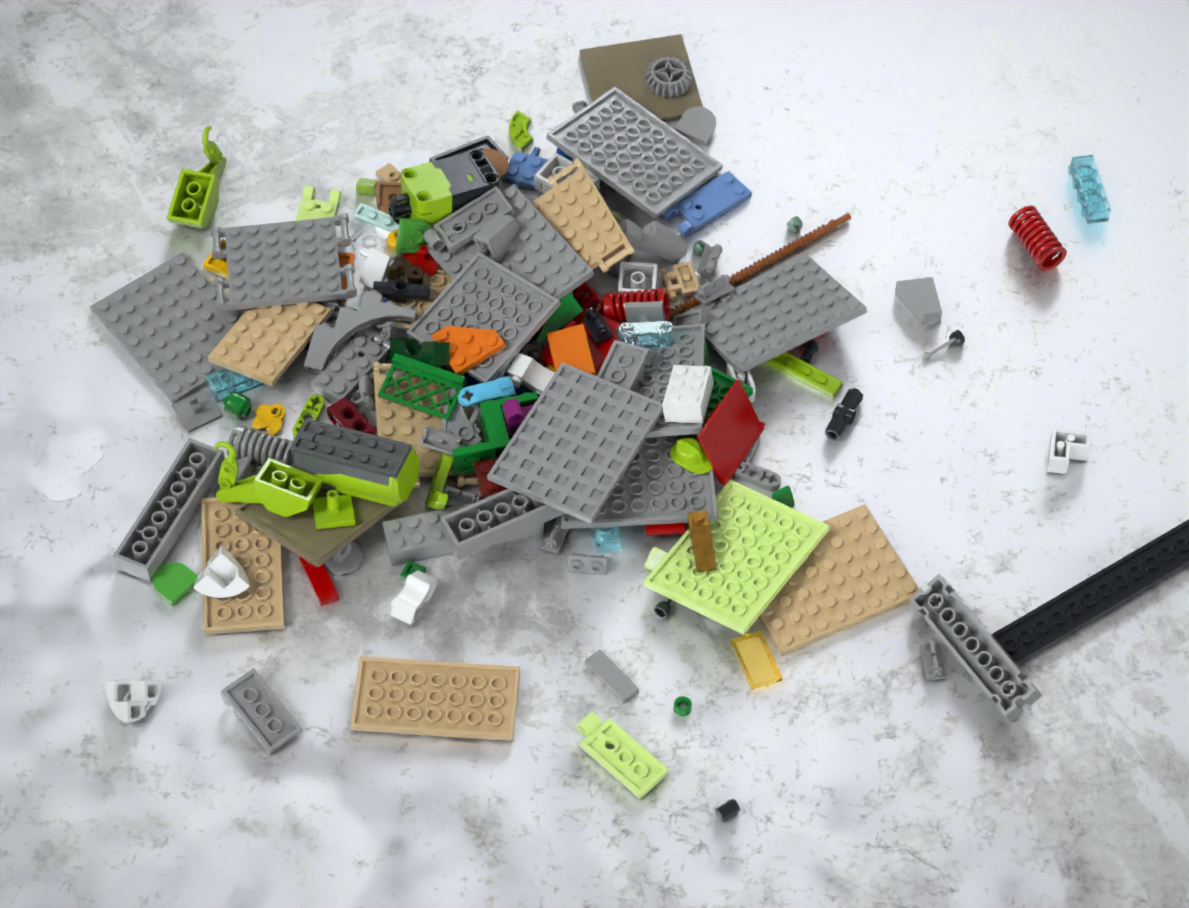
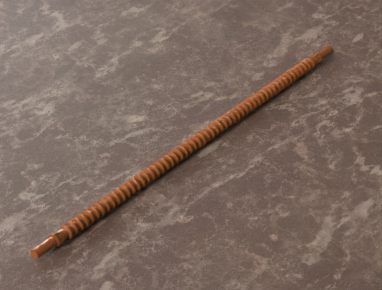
(773, 257)

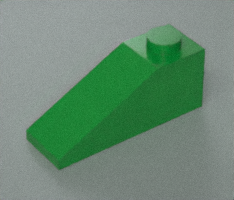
(565, 312)

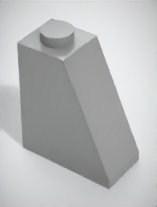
(496, 236)
(920, 299)

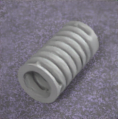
(260, 446)

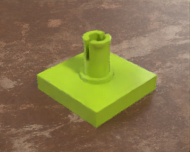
(333, 511)

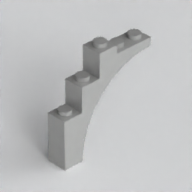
(655, 240)
(372, 311)

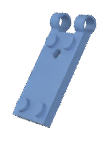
(714, 199)

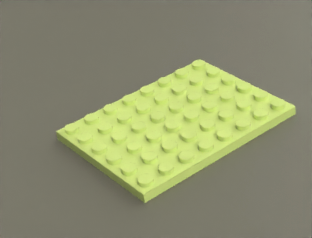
(755, 553)

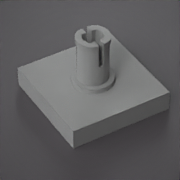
(644, 311)

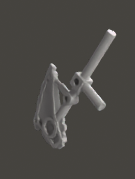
(459, 424)

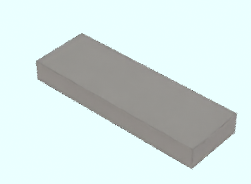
(611, 676)

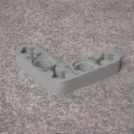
(746, 468)

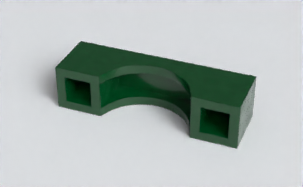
(431, 352)

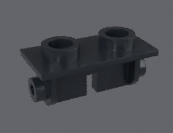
(596, 325)

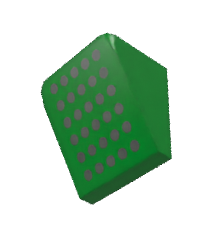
(784, 496)

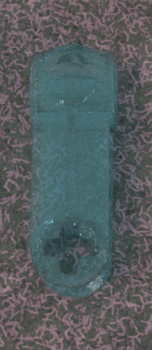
(645, 333)

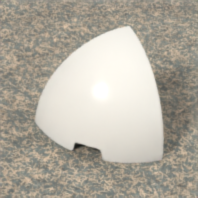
(222, 576)
(132, 697)

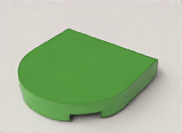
(411, 235)
(173, 581)

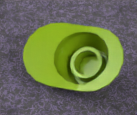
(691, 456)

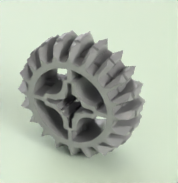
(678, 80)

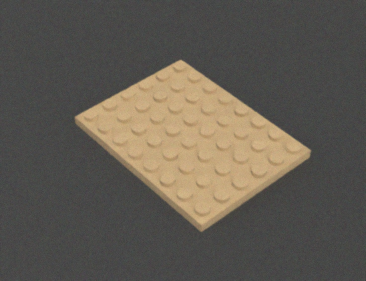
(839, 584)

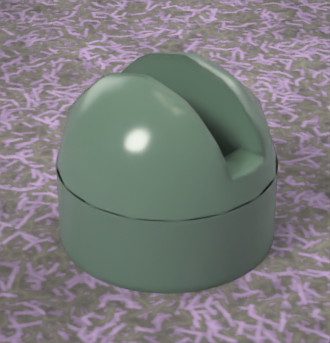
(794, 223)
(697, 247)

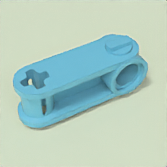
(489, 390)

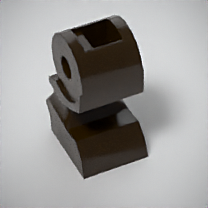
(402, 267)

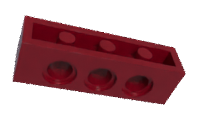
(346, 415)

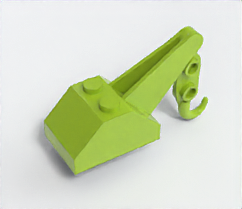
(198, 191)
(277, 485)

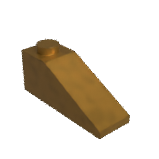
(701, 541)

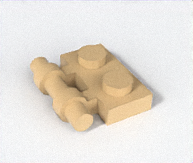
(685, 277)

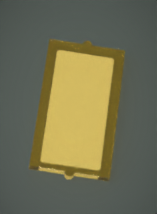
(756, 660)

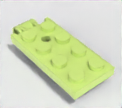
(627, 761)

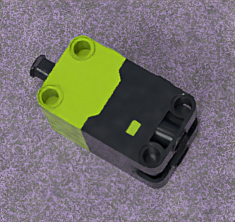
(443, 187)

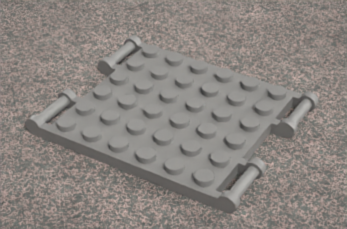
(283, 263)

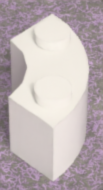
(529, 373)
(418, 589)

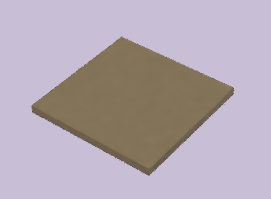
(625, 68)
(300, 533)

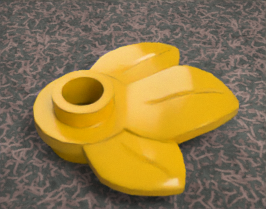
(267, 419)

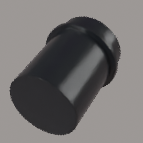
(727, 809)

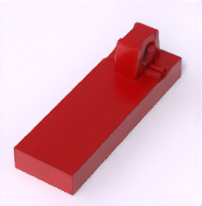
(320, 582)

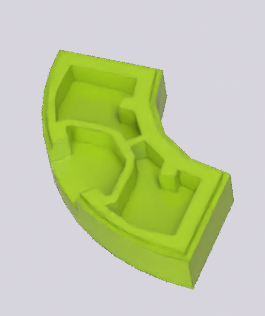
(518, 131)

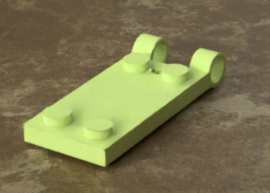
(309, 206)

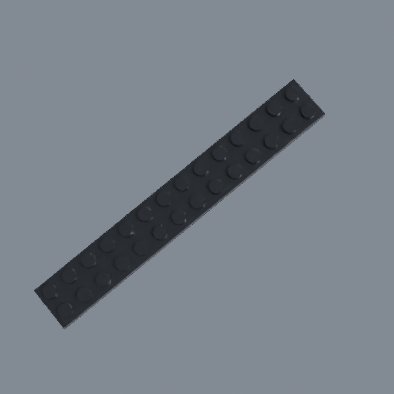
(1096, 595)

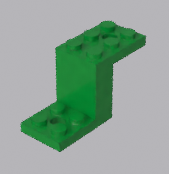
(494, 434)

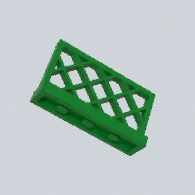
(430, 374)

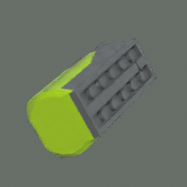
(356, 462)

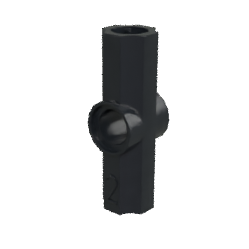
(402, 290)
(844, 414)

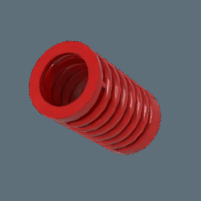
(1037, 238)
(615, 302)

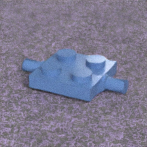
(523, 168)

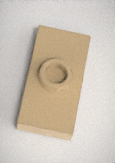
(388, 174)

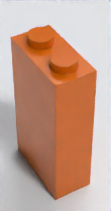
(572, 348)

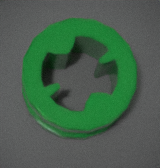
(677, 708)

